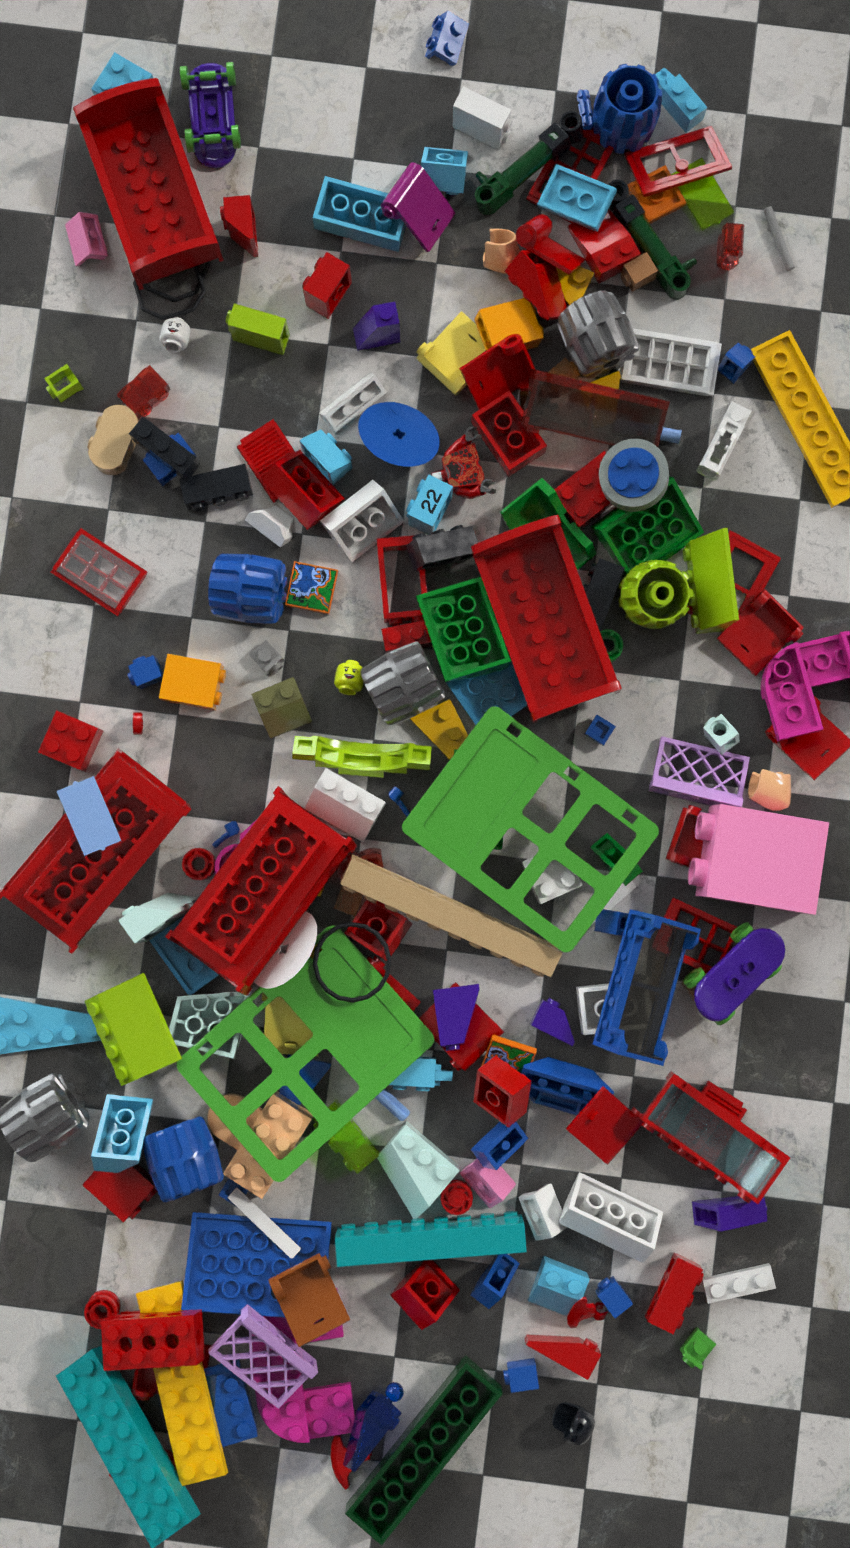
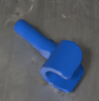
(395, 795)
(232, 829)

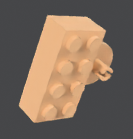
(277, 1125)

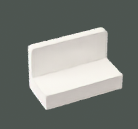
(542, 1212)

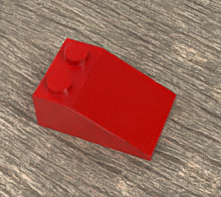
(606, 249)

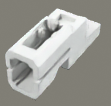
(723, 441)

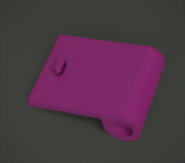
(419, 205)

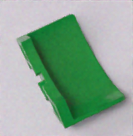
(542, 502)

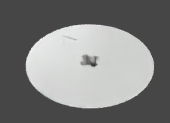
(292, 954)

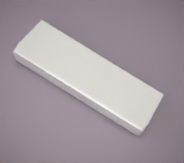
(353, 402)

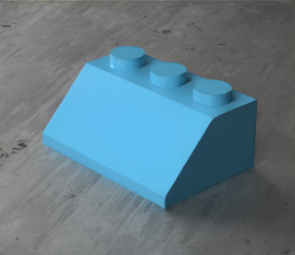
(121, 1133)

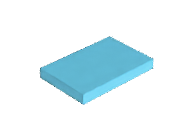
(576, 197)

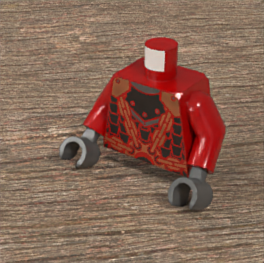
(463, 468)

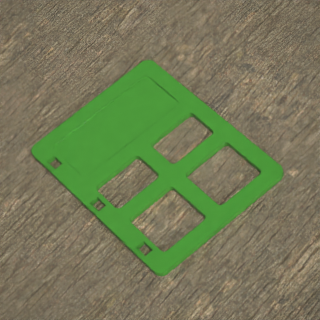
(484, 796)
(367, 1037)

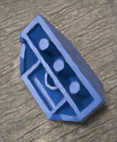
(562, 1084)

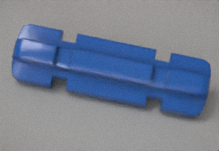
(585, 109)

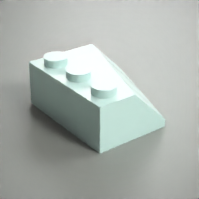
(154, 916)
(199, 1014)
(416, 1168)

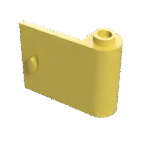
(451, 350)
(284, 1025)

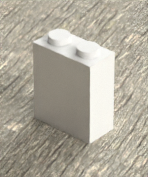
(482, 118)

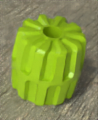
(655, 594)

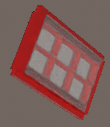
(99, 572)

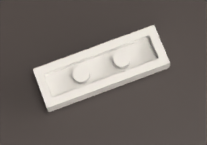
(738, 1283)

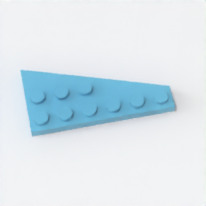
(37, 1026)

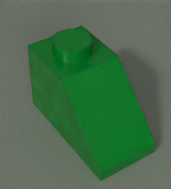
(609, 853)

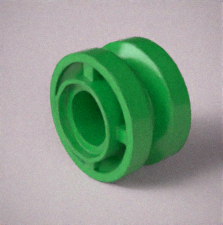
(616, 642)

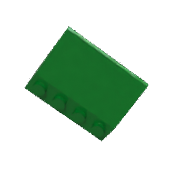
(649, 533)
(463, 630)

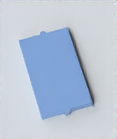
(88, 815)

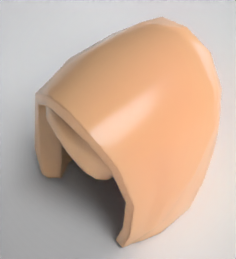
(500, 250)
(770, 789)

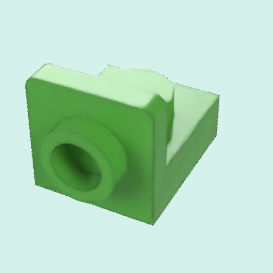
(696, 1348)

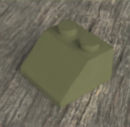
(281, 707)

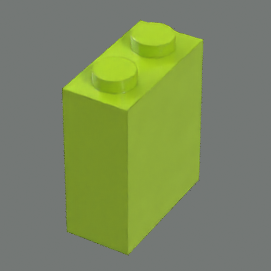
(258, 329)

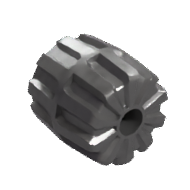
(597, 334)
(402, 683)
(43, 1117)

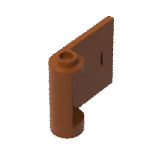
(307, 1296)

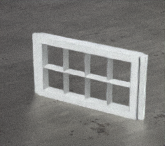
(710, 368)

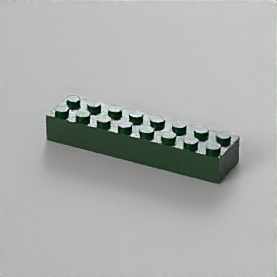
(423, 1450)

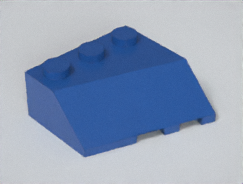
(231, 1405)

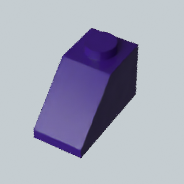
(552, 1021)

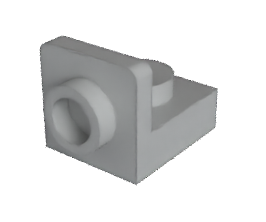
(267, 658)

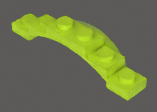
(361, 758)

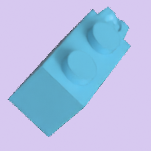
(680, 100)
(423, 1075)

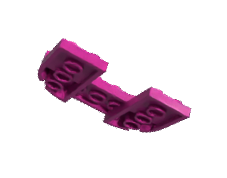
(793, 673)
(308, 1411)

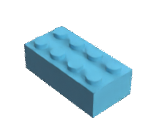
(356, 214)

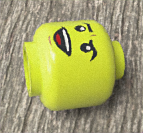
(349, 678)

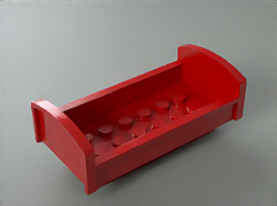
(147, 180)
(545, 617)
(73, 890)
(261, 891)

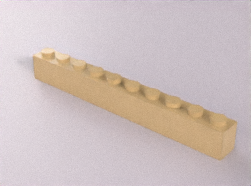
(450, 915)

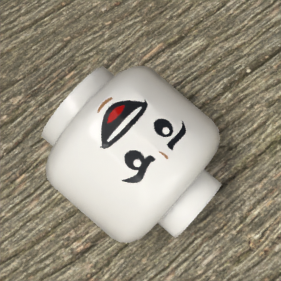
(175, 334)

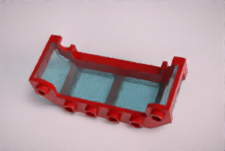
(714, 1138)

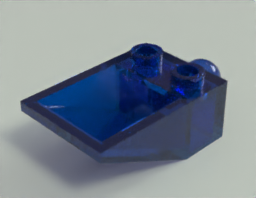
(371, 1423)

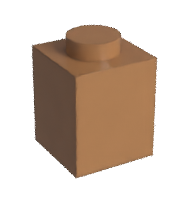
(638, 272)

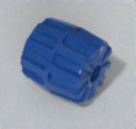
(627, 108)
(247, 588)
(182, 1159)

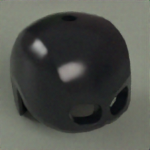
(574, 1422)

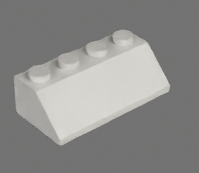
(611, 1218)

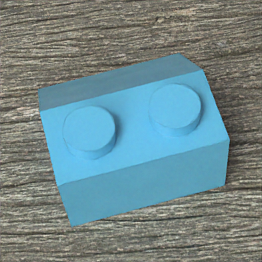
(446, 168)
(326, 456)
(558, 1286)

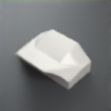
(273, 524)

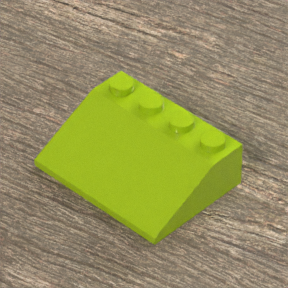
(712, 582)
(132, 1029)

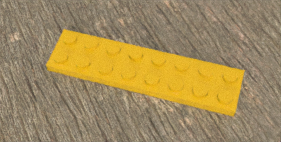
(806, 414)
(186, 1402)

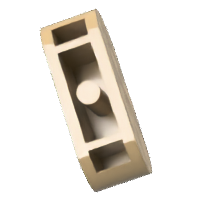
(112, 444)

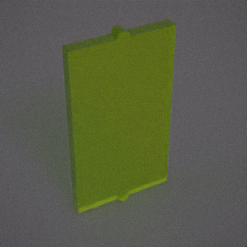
(705, 199)

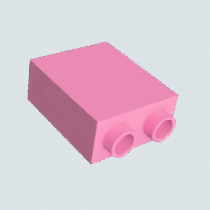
(759, 858)

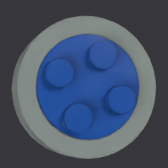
(634, 475)

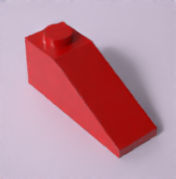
(569, 1351)

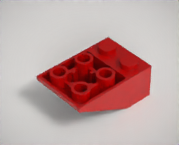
(538, 283)

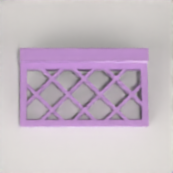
(700, 792)
(280, 1345)

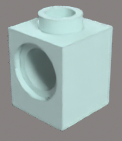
(723, 742)

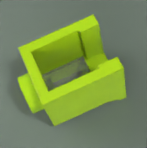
(62, 383)

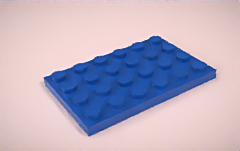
(234, 1259)

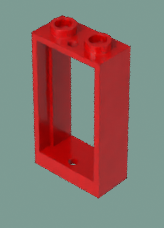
(388, 545)

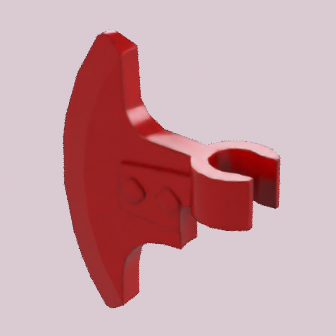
(583, 1310)
(337, 1458)

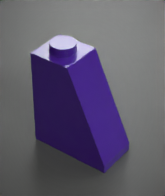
(378, 327)
(454, 1014)
(728, 1213)

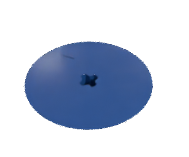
(384, 431)

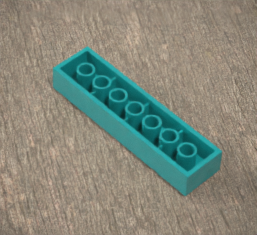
(430, 1239)
(128, 1447)

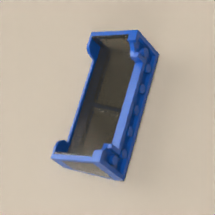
(643, 986)

